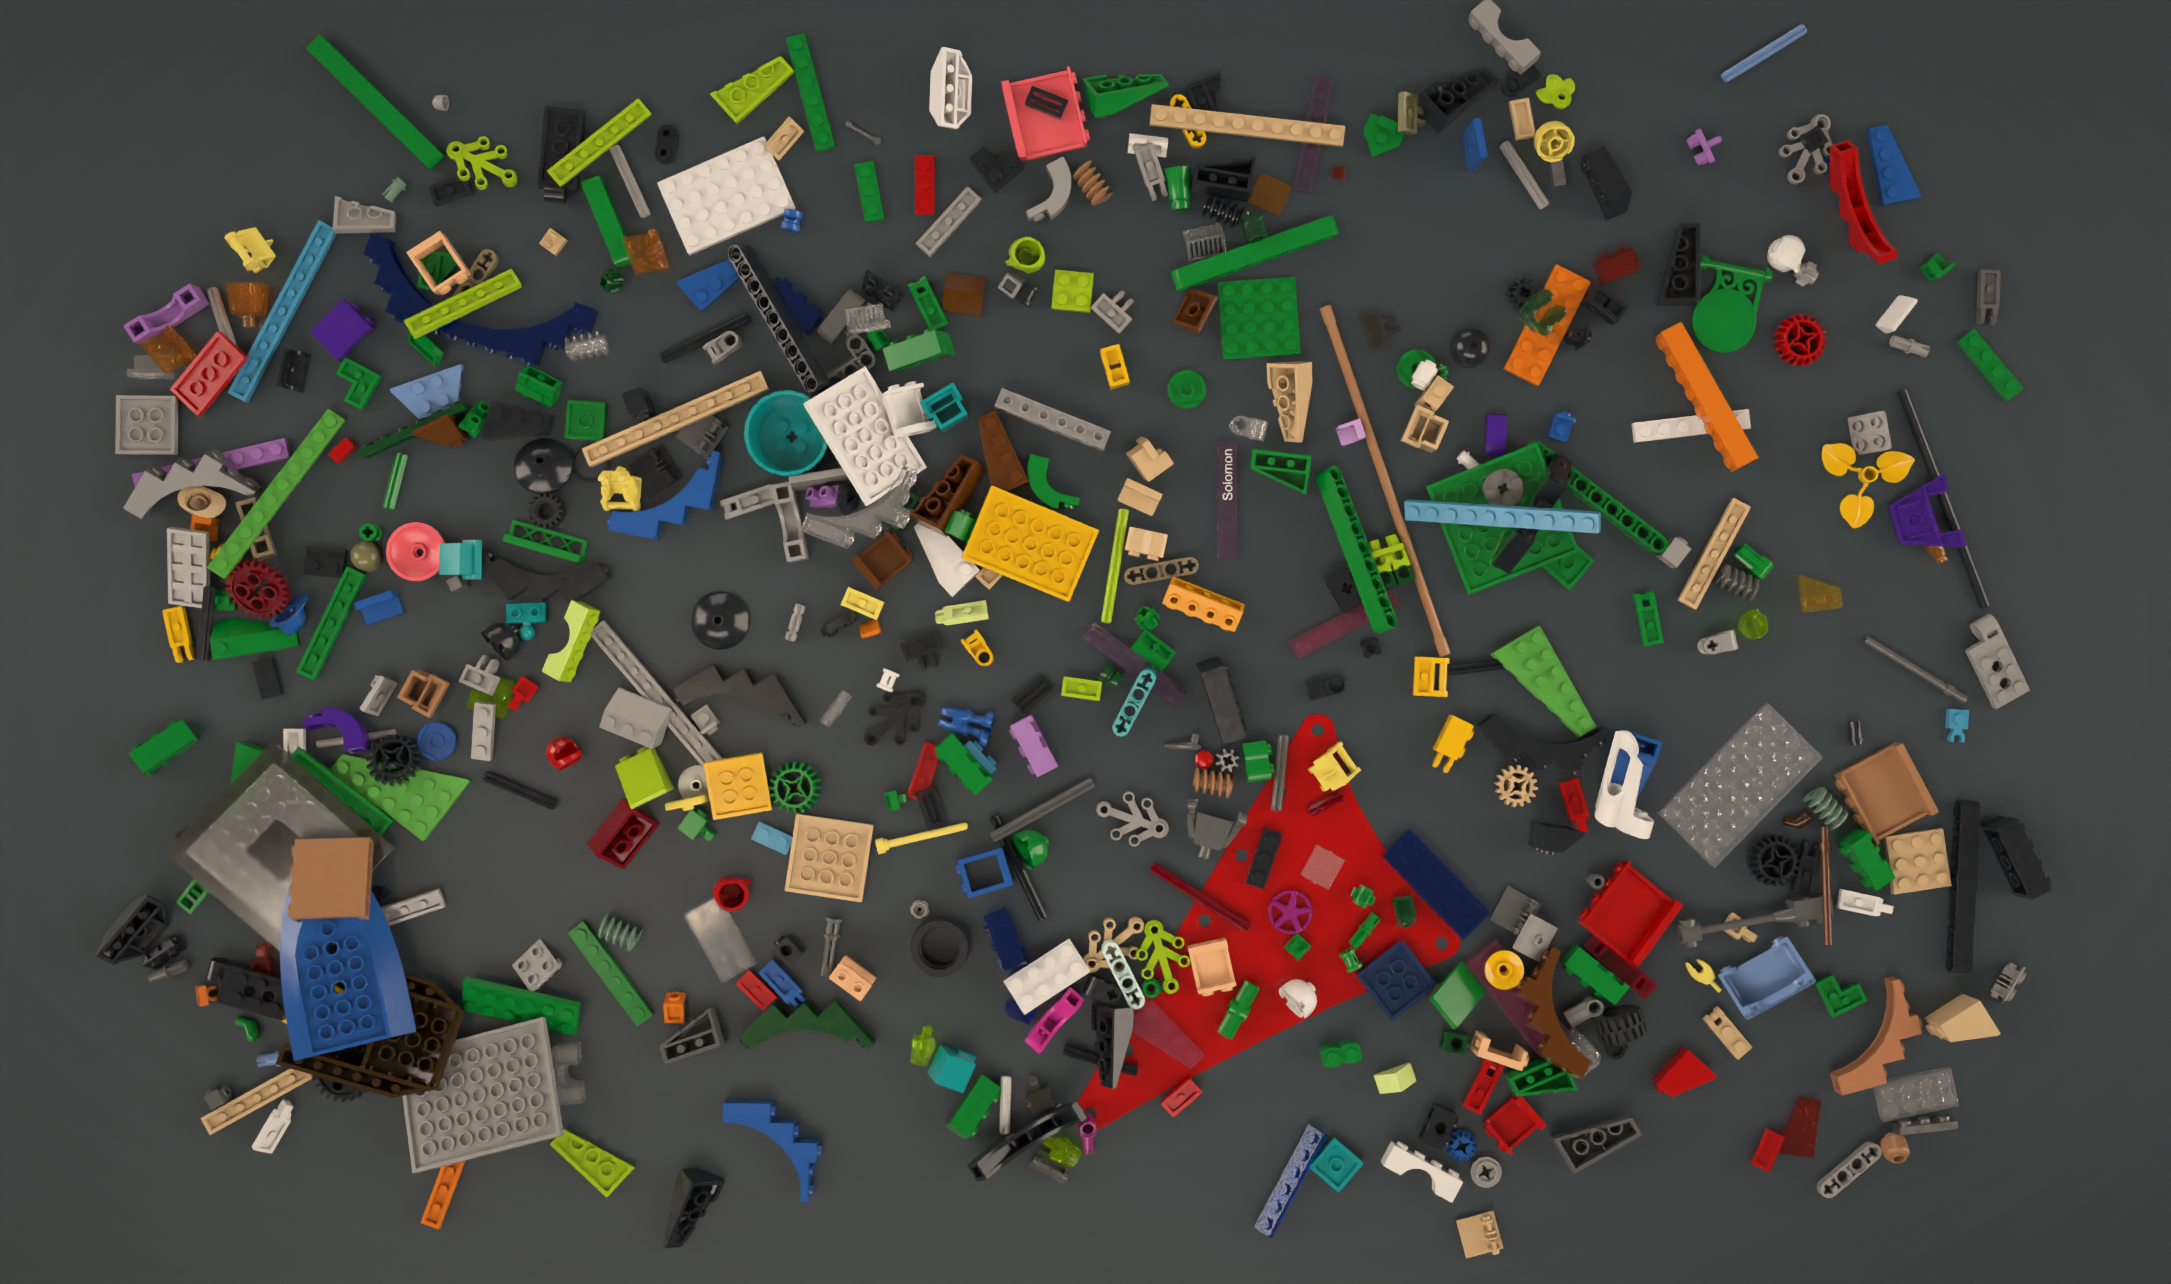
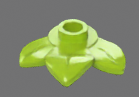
(1556, 88)

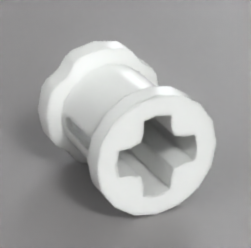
(888, 674)

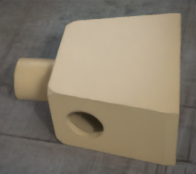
(1435, 394)

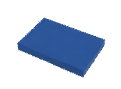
(1474, 144)

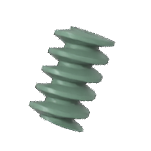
(1827, 806)
(618, 933)

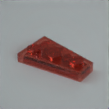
(1802, 1128)

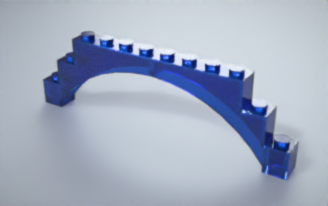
(522, 343)

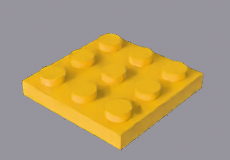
(737, 786)

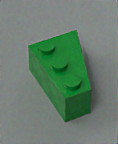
(163, 747)
(1865, 859)

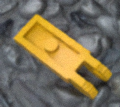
(179, 632)

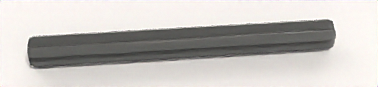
(1042, 809)

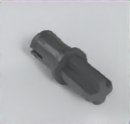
(168, 971)

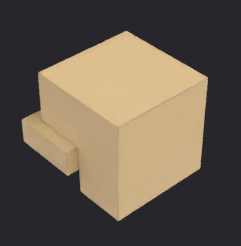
(1424, 429)
(1148, 460)

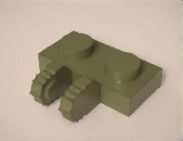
(1408, 113)

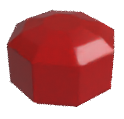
(1204, 759)

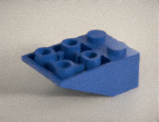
(1648, 755)

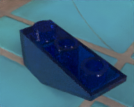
(805, 316)

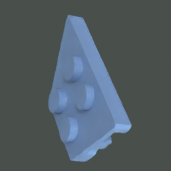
(431, 392)

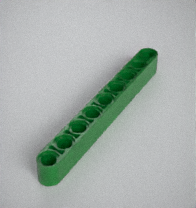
(375, 101)
(1254, 253)
(1604, 500)
(1356, 550)

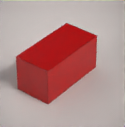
(343, 450)

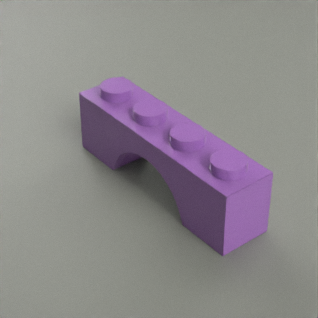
(183, 305)

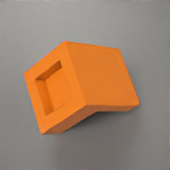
(206, 524)

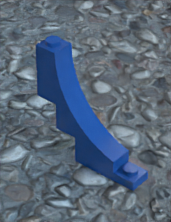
(697, 494)

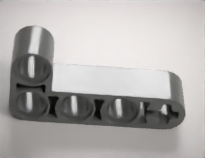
(854, 360)

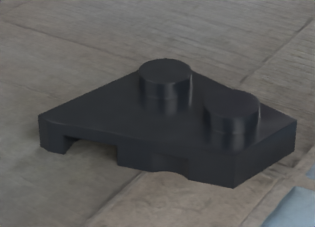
(1205, 93)

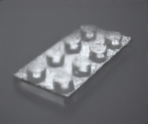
(720, 940)
(1916, 1094)

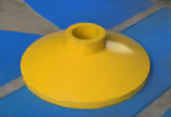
(1511, 976)

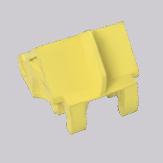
(251, 241)
(620, 482)
(1329, 771)

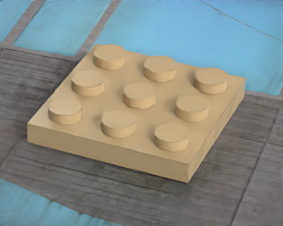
(1917, 860)

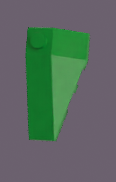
(245, 637)

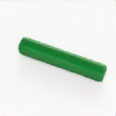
(395, 481)

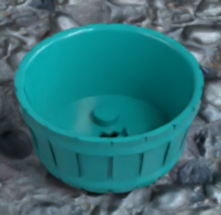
(767, 431)

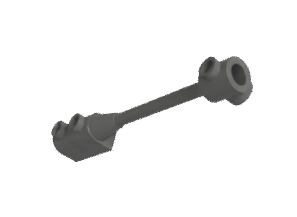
(1798, 910)

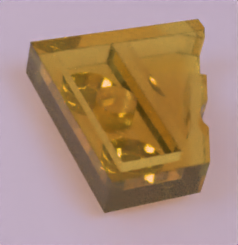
(1818, 595)

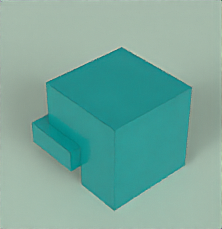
(945, 407)
(461, 559)
(952, 1068)

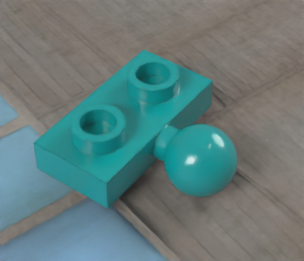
(526, 614)

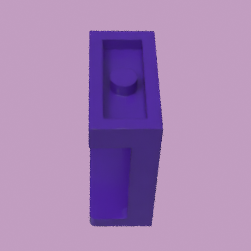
(342, 328)

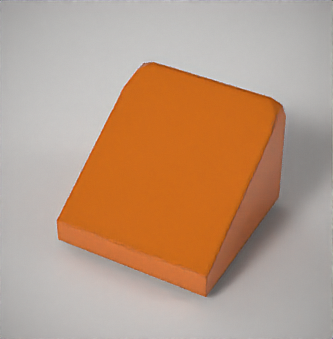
(870, 628)

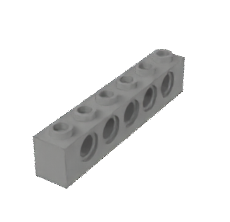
(1052, 419)

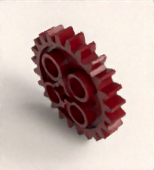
(269, 599)

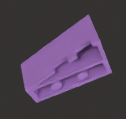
(1033, 746)

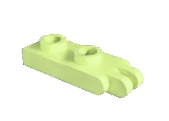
(962, 613)

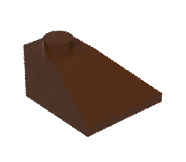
(443, 431)

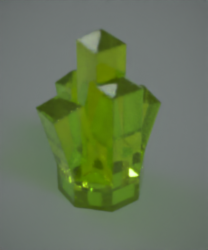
(923, 1047)
(1062, 1151)

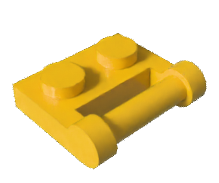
(1424, 676)

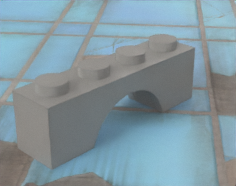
(1519, 53)
(789, 514)

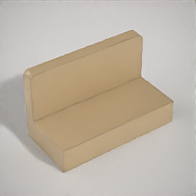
(1139, 497)

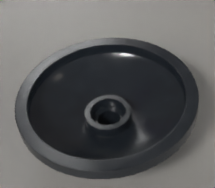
(544, 476)
(733, 625)

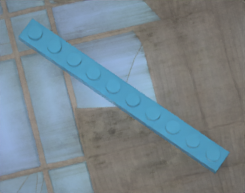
(283, 311)
(1503, 516)

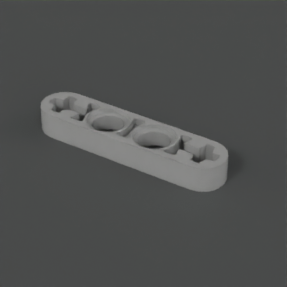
(1851, 1173)

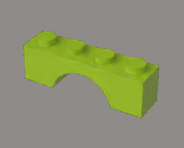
(581, 622)

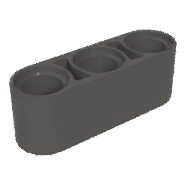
(835, 322)

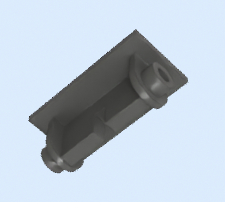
(1050, 1167)

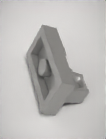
(381, 691)

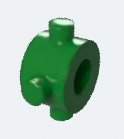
(1442, 371)

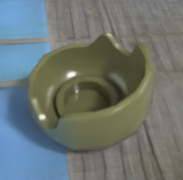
(366, 556)

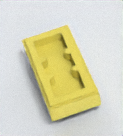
(687, 803)

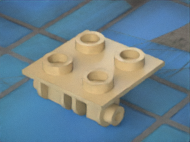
(1479, 1234)

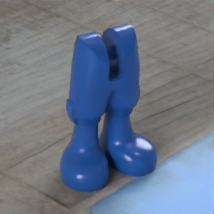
(961, 722)

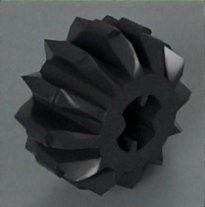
(1517, 288)

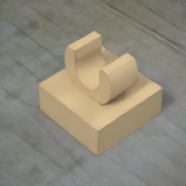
(553, 242)

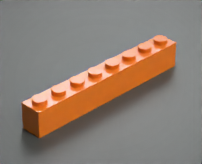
(1706, 397)

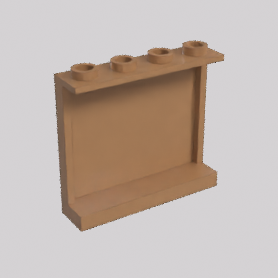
(1885, 792)
(331, 878)

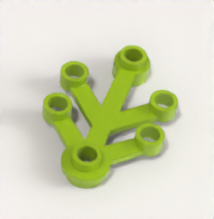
(480, 161)
(1161, 952)

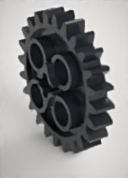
(332, 1087)

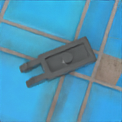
(1988, 295)

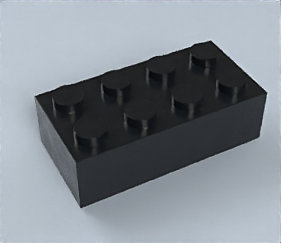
(2016, 857)

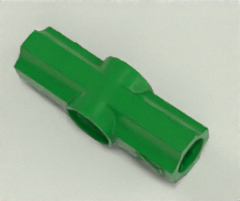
(1238, 1009)

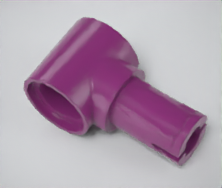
(1087, 1133)

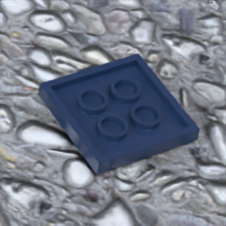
(1396, 980)

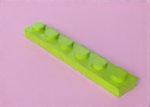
(599, 142)
(462, 303)

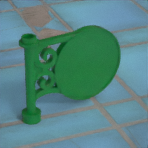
(1725, 316)

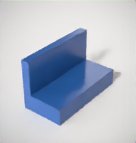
(380, 607)

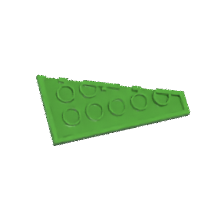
(1541, 672)

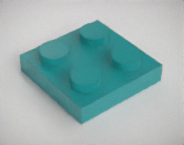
(1336, 1164)

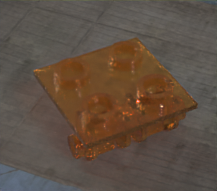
(646, 252)
(169, 350)

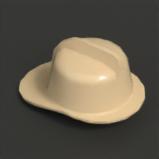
(201, 501)

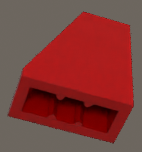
(1682, 1074)

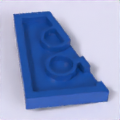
(709, 284)

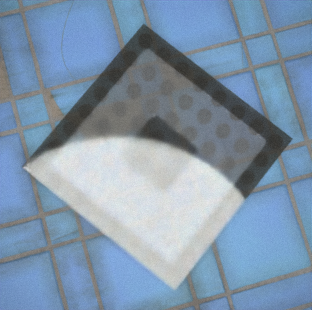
(247, 836)

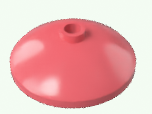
(404, 547)

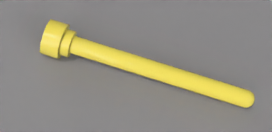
(885, 844)

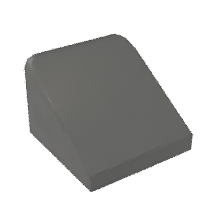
(1012, 283)

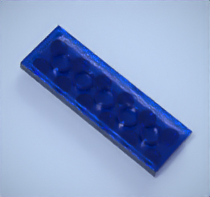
(1435, 884)

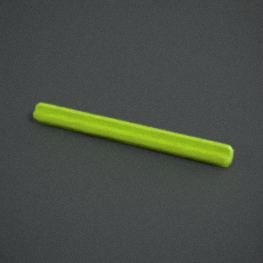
(1115, 563)

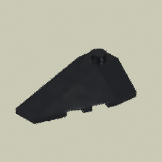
(1113, 1032)

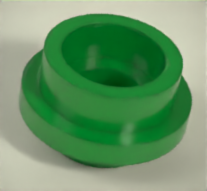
(1150, 994)

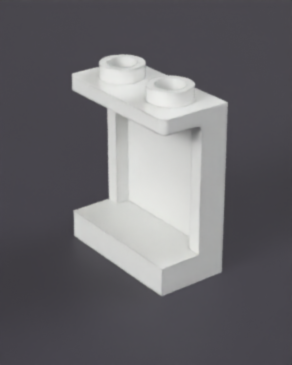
(905, 410)

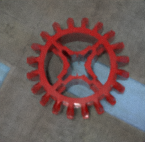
(1806, 356)

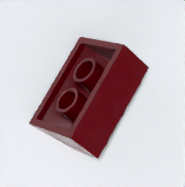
(622, 834)

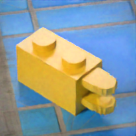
(1452, 741)

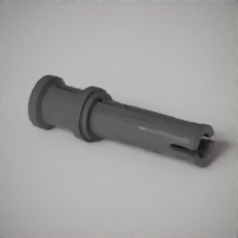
(834, 936)

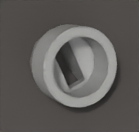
(441, 102)

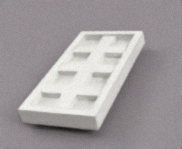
(1046, 976)

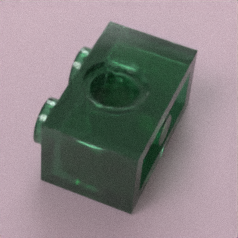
(1253, 227)

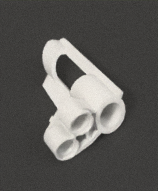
(1616, 802)

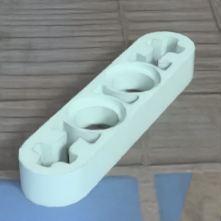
(1123, 974)

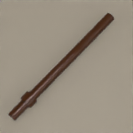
(1825, 847)

